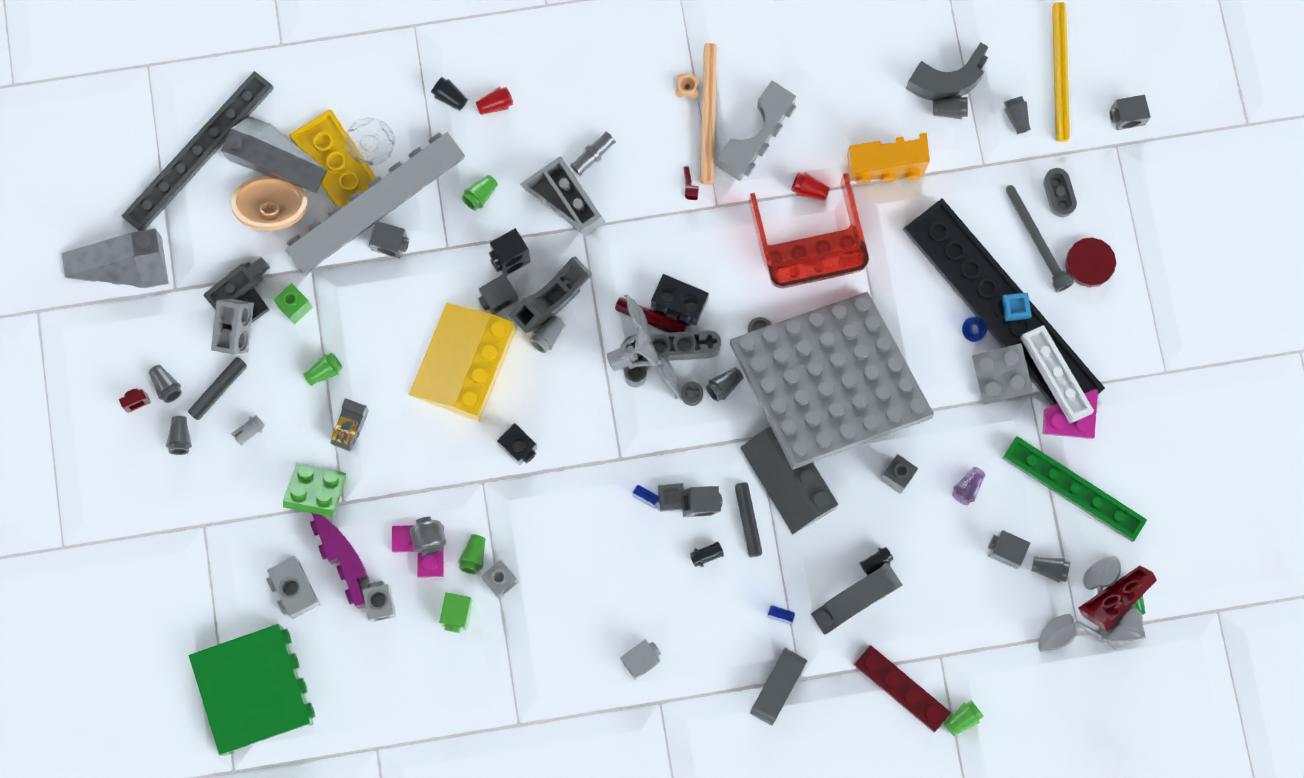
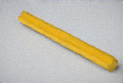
(1061, 81)

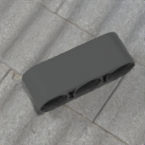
(778, 686)

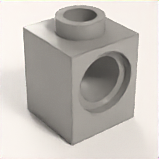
(499, 579)
(379, 613)
(641, 658)

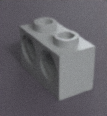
(232, 326)

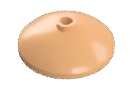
(268, 203)

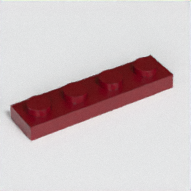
(902, 688)

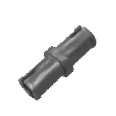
(593, 153)

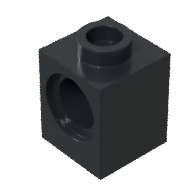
(515, 434)

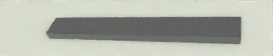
(197, 152)

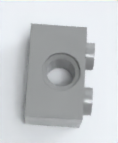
(281, 576)

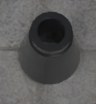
(449, 94)

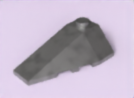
(270, 152)
(127, 260)

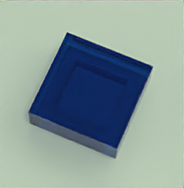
(645, 496)
(781, 615)

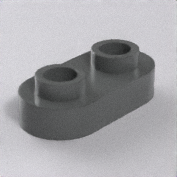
(1061, 193)

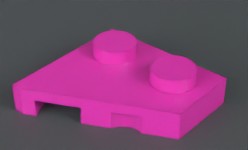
(1056, 423)

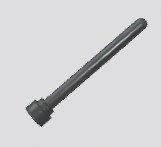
(1060, 279)

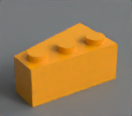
(888, 160)

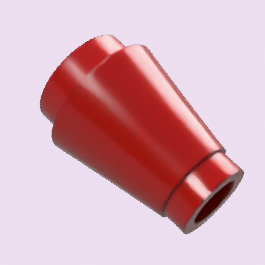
(495, 101)
(808, 186)

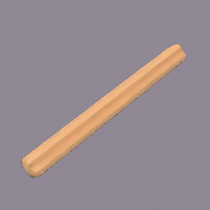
(708, 113)

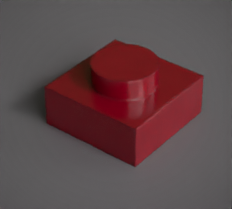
(134, 400)

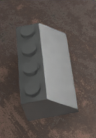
(797, 493)

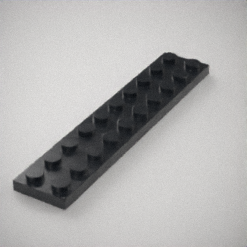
(981, 285)

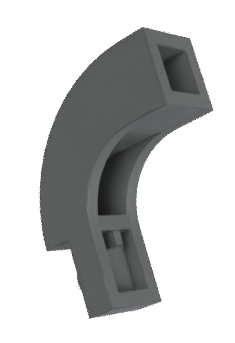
(939, 85)
(552, 298)
(856, 598)

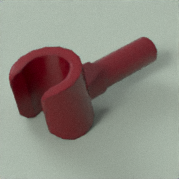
(691, 191)

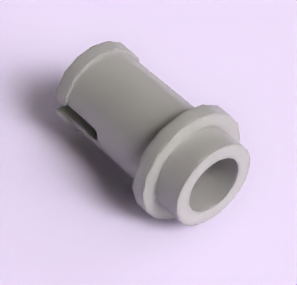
(248, 430)

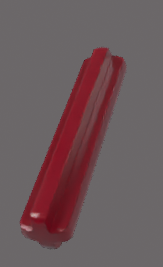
(653, 318)

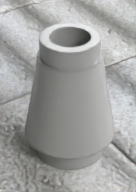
(546, 336)

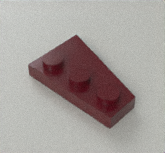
(1117, 599)

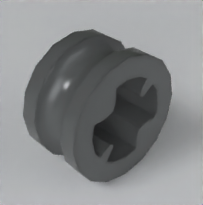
(691, 401)

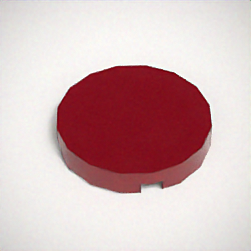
(1090, 262)

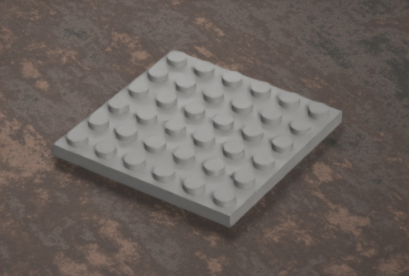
(830, 380)

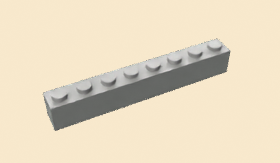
(375, 203)

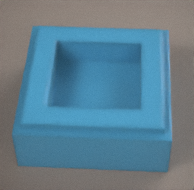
(1016, 306)

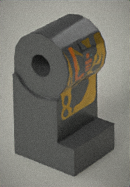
(349, 424)

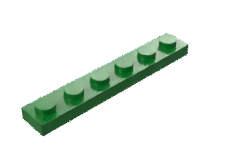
(1074, 489)

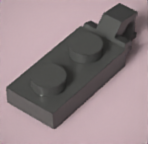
(237, 282)

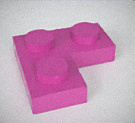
(426, 565)

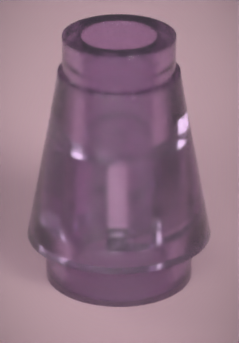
(968, 487)

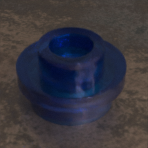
(968, 332)

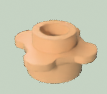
(684, 80)

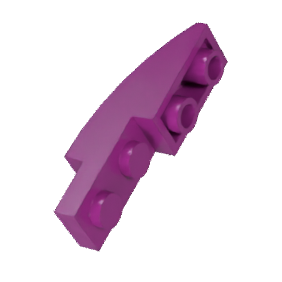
(338, 549)

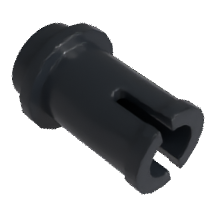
(706, 554)
(876, 560)

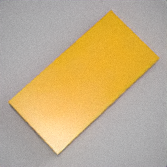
(325, 143)

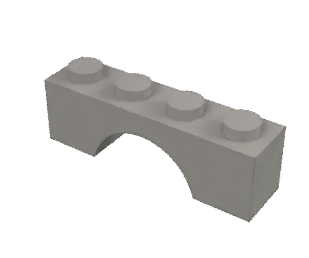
(739, 155)

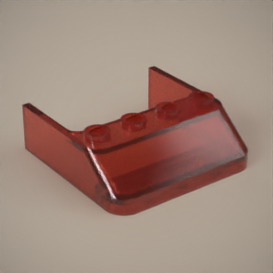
(815, 256)

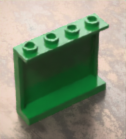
(251, 689)

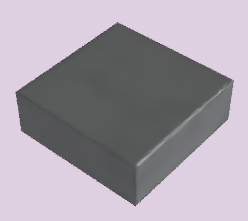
(670, 497)

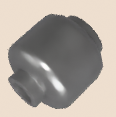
(427, 536)

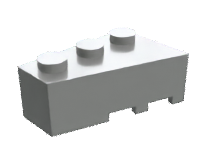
(564, 195)

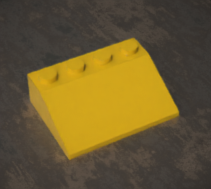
(463, 360)

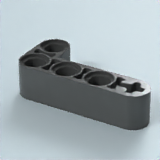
(672, 351)

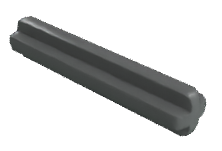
(217, 388)
(748, 520)

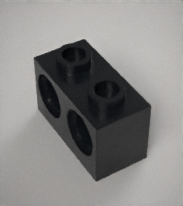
(509, 253)
(682, 294)

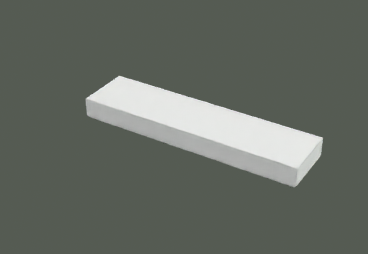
(1057, 374)

